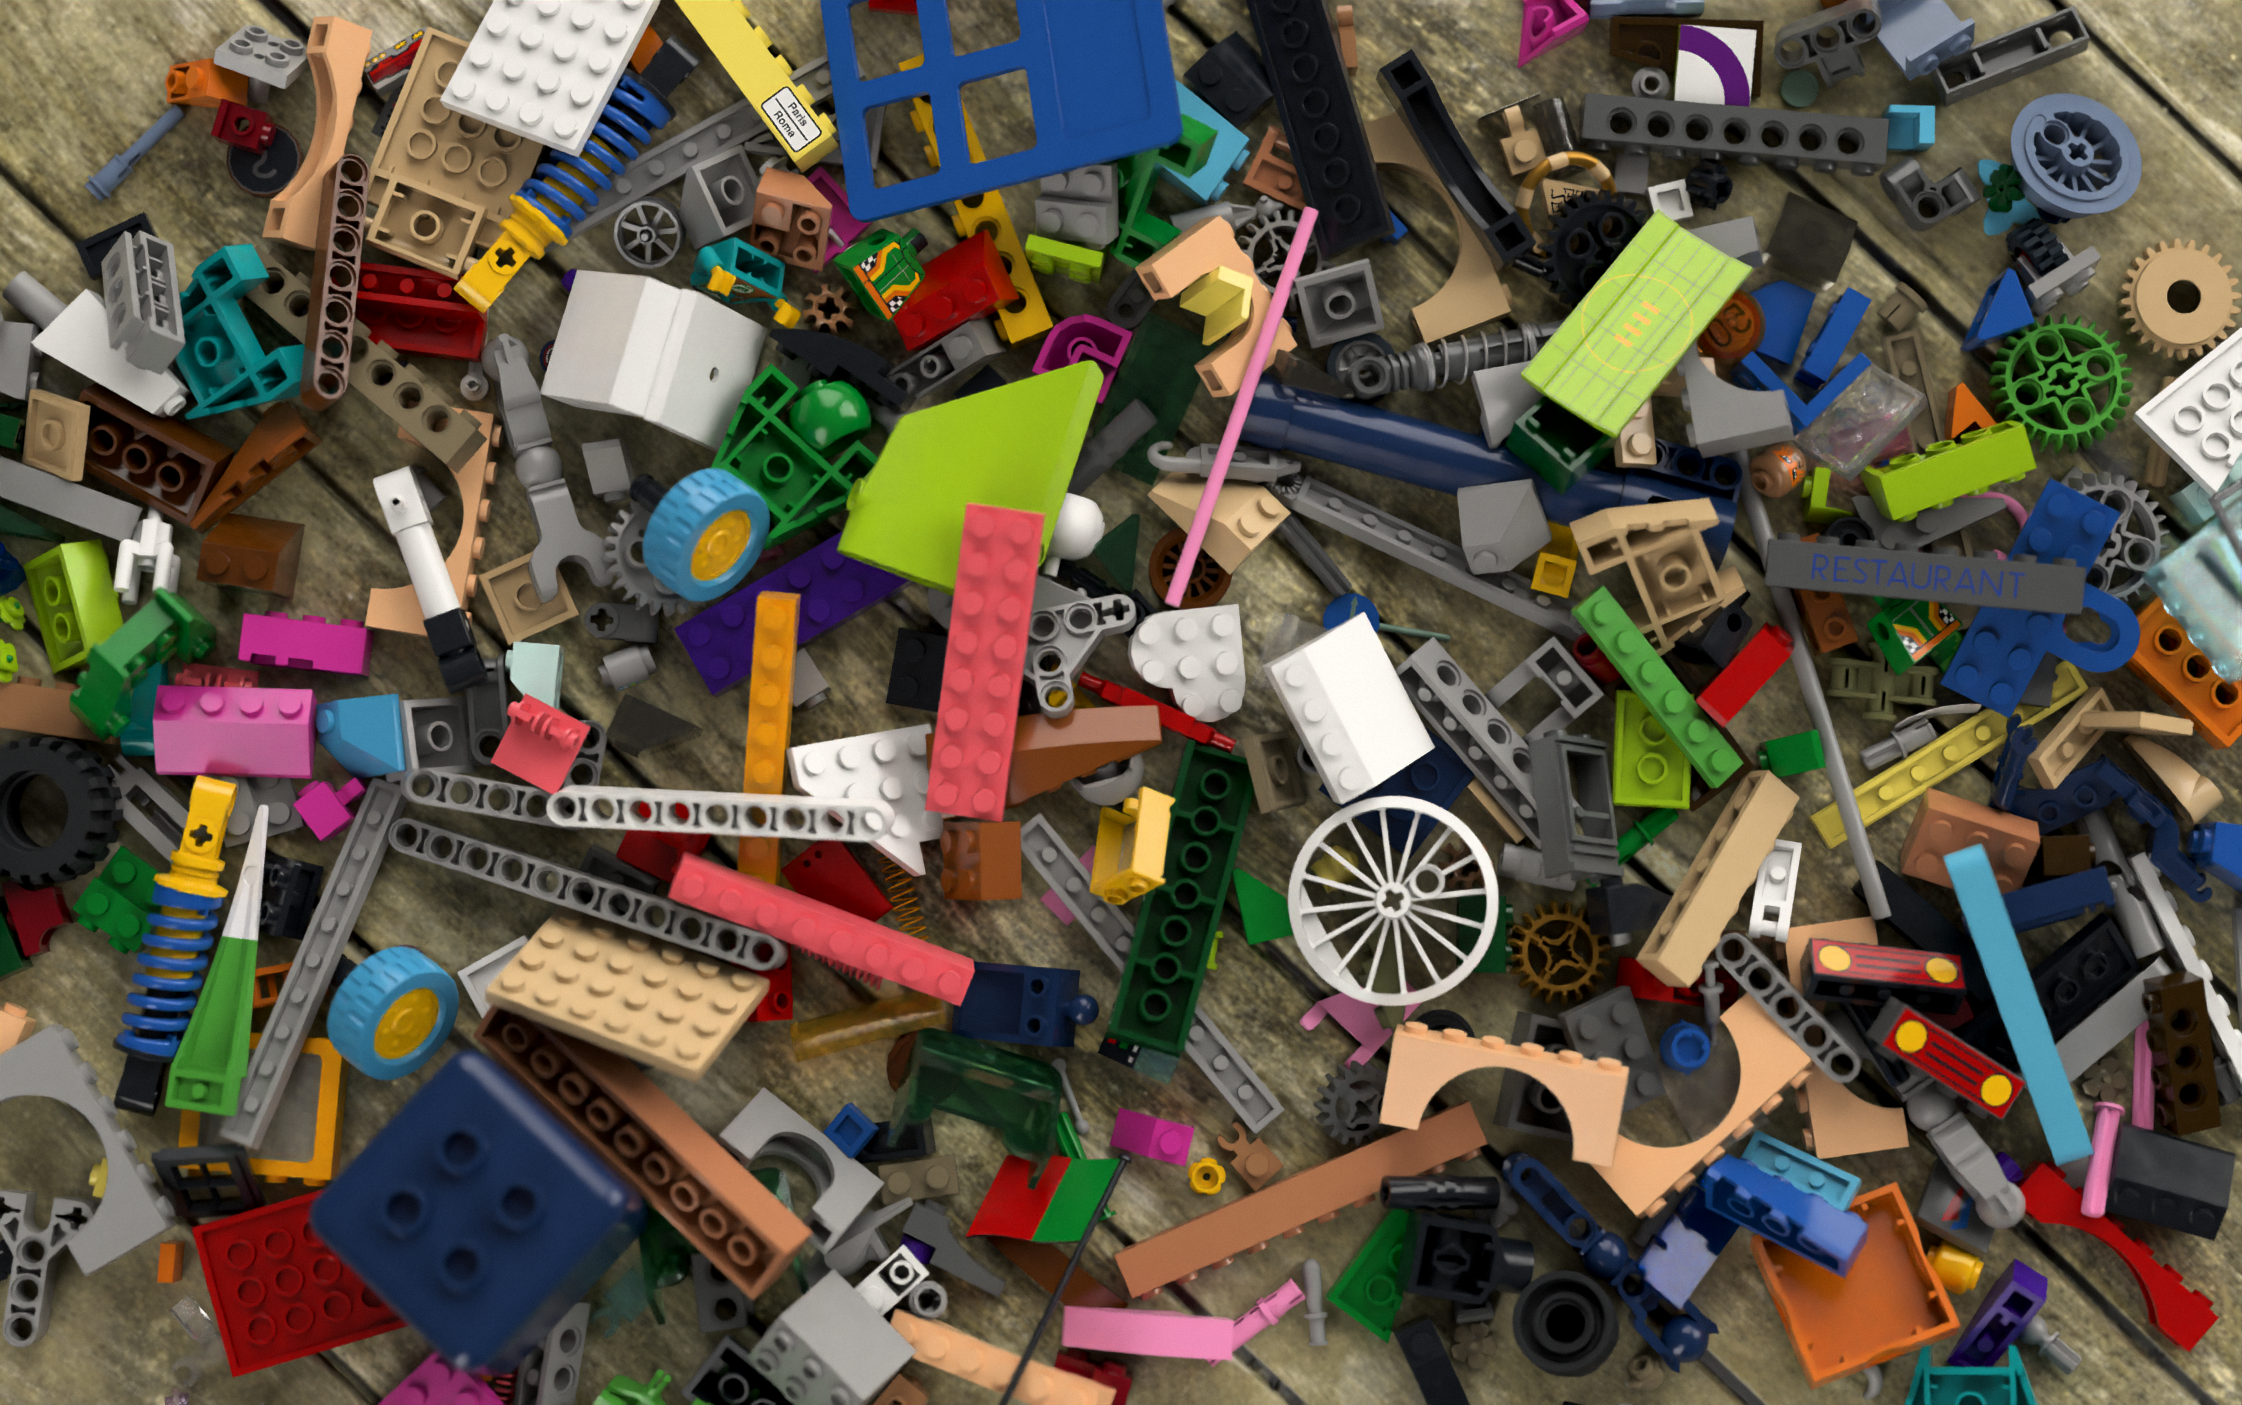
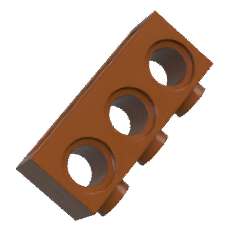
(1824, 617)

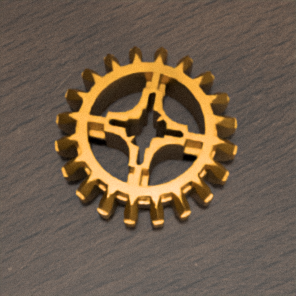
(1548, 968)

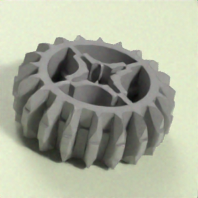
(1276, 244)

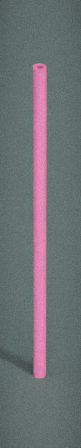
(1241, 407)

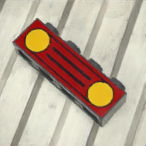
(1946, 1059)

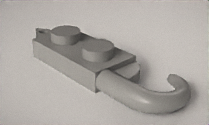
(1247, 462)

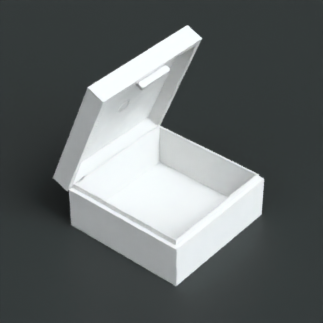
(650, 354)

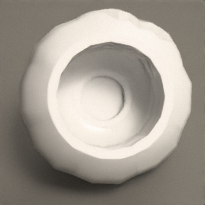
(1075, 533)

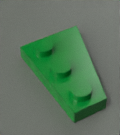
(1367, 1283)

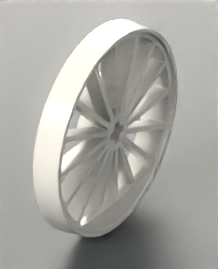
(1316, 943)

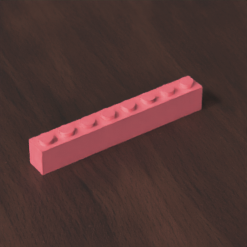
(821, 928)

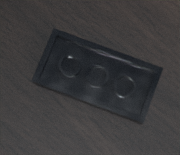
(920, 669)

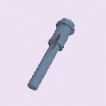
(120, 166)

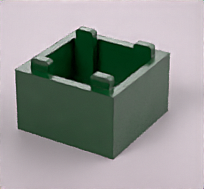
(1558, 444)

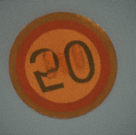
(1734, 330)

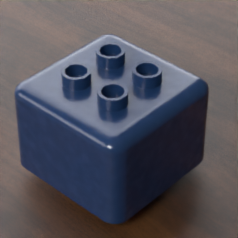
(479, 1215)

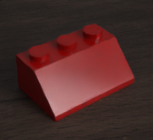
(956, 289)

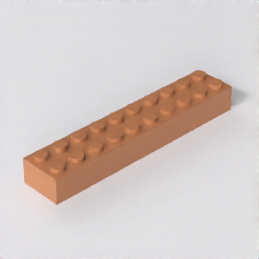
(652, 1147)

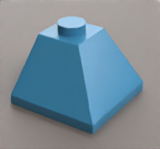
(363, 734)

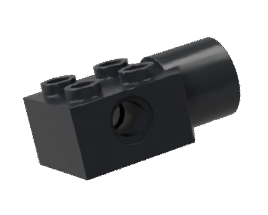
(1461, 1258)

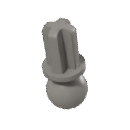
(2051, 1346)

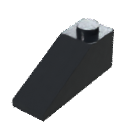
(1623, 906)
(1429, 1362)

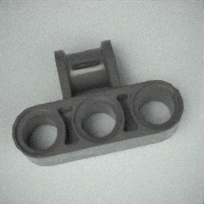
(1837, 55)

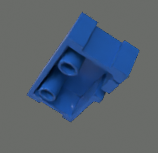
(1832, 338)

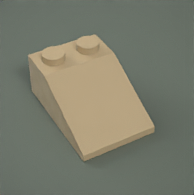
(1240, 520)

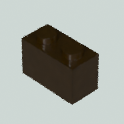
(2063, 856)

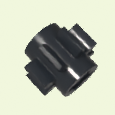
(1708, 185)

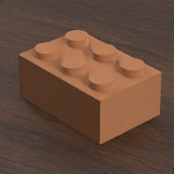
(1952, 824)

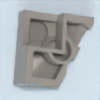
(1502, 399)

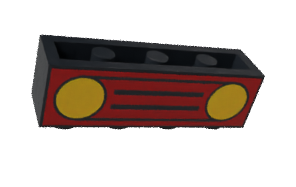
(1874, 973)

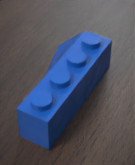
(1785, 1214)

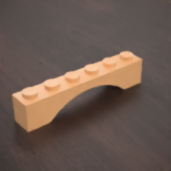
(337, 62)
(994, 1367)

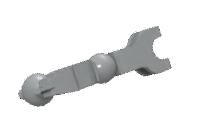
(540, 471)
(1953, 1138)

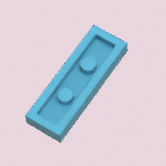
(1802, 1170)

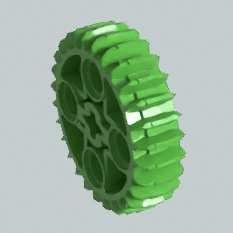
(2068, 370)

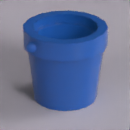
(1684, 1047)

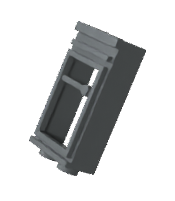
(1562, 849)

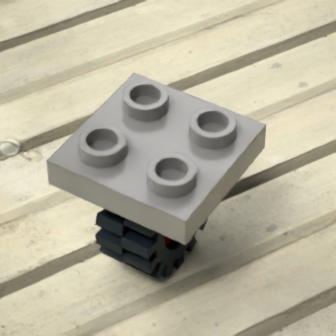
(2048, 265)

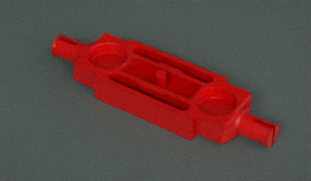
(1170, 718)

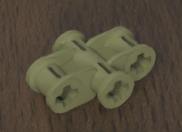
(1880, 684)

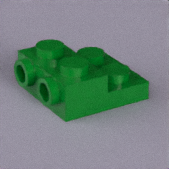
(121, 901)

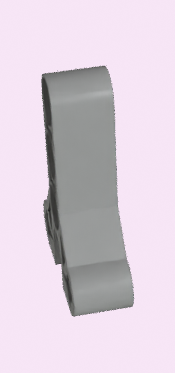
(19, 1233)

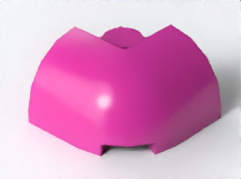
(1082, 340)

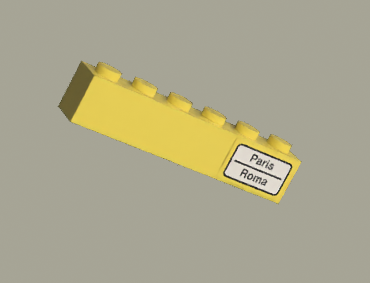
(763, 78)

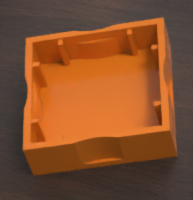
(1872, 1315)

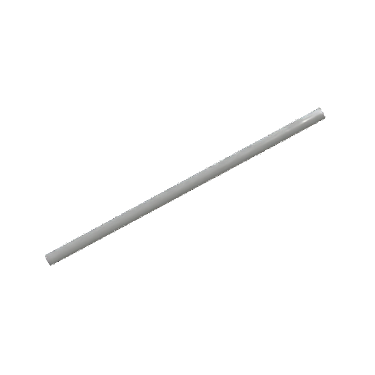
(1816, 704)

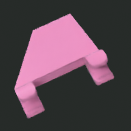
(1358, 1019)

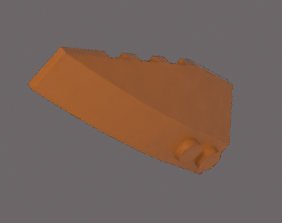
(1063, 748)

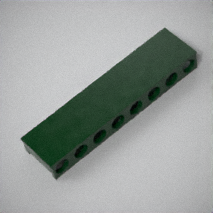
(1182, 915)

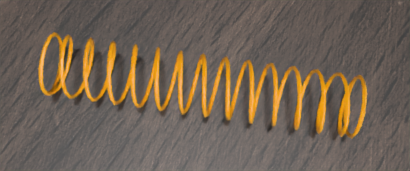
(913, 898)

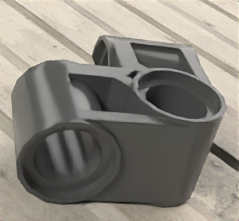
(1908, 186)

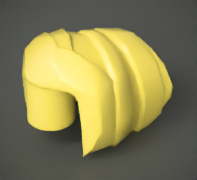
(1331, 869)

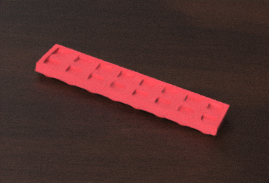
(985, 661)

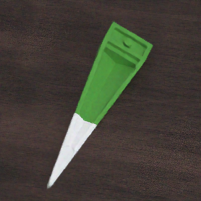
(217, 1040)

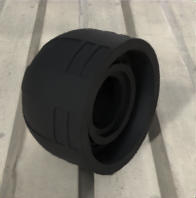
(1565, 1324)

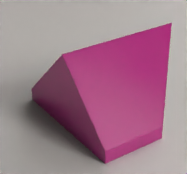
(1548, 25)

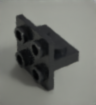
(287, 895)

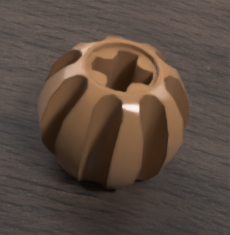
(823, 302)
(1455, 876)

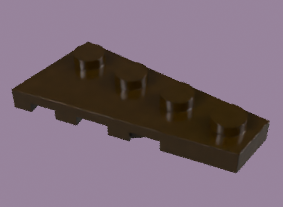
(1654, 41)

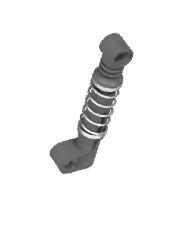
(1450, 361)

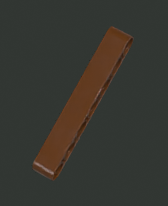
(327, 296)

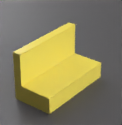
(1222, 298)

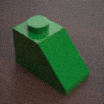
(1791, 754)
(1261, 909)

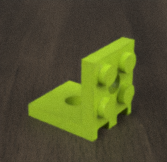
(1067, 259)

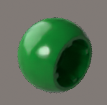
(830, 417)

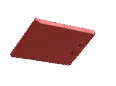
(836, 880)

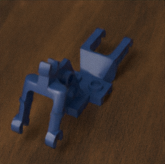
(2085, 793)

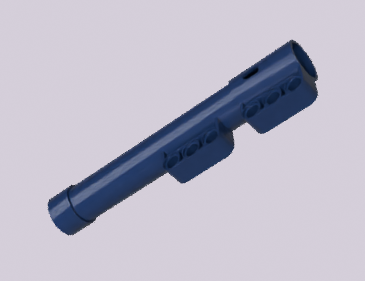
(1454, 459)

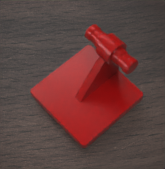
(660, 850)

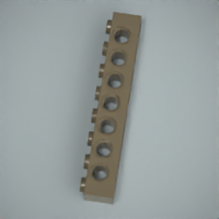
(452, 445)

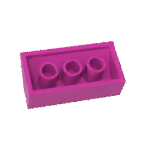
(235, 731)

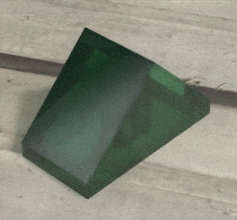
(1118, 552)

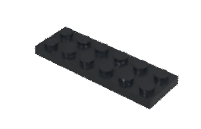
(2067, 987)

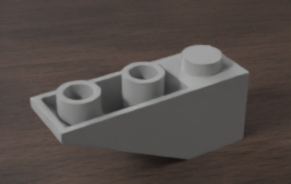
(948, 359)

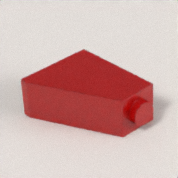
(1745, 673)

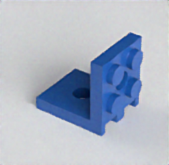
(1757, 376)

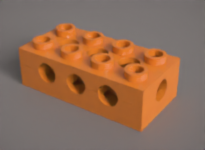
(2168, 677)

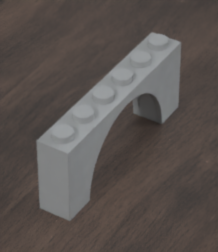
(1722, 414)
(131, 1205)

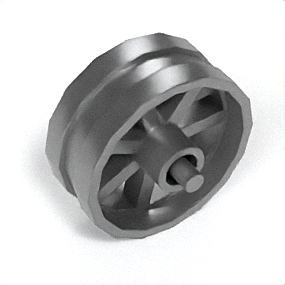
(649, 232)

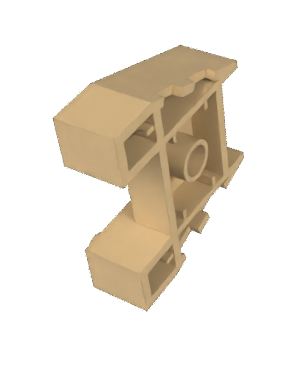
(1666, 562)

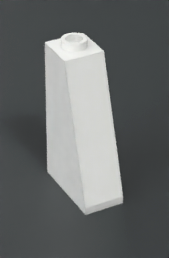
(82, 342)

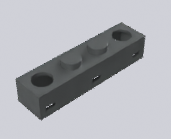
(2011, 55)

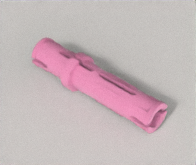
(1264, 1313)

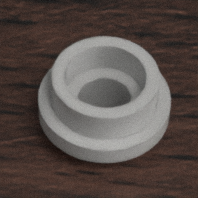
(1639, 89)

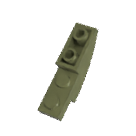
(1387, 974)

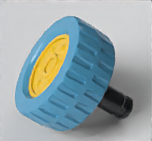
(701, 531)
(391, 1011)

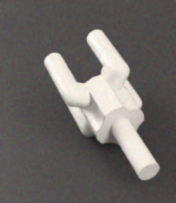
(147, 552)

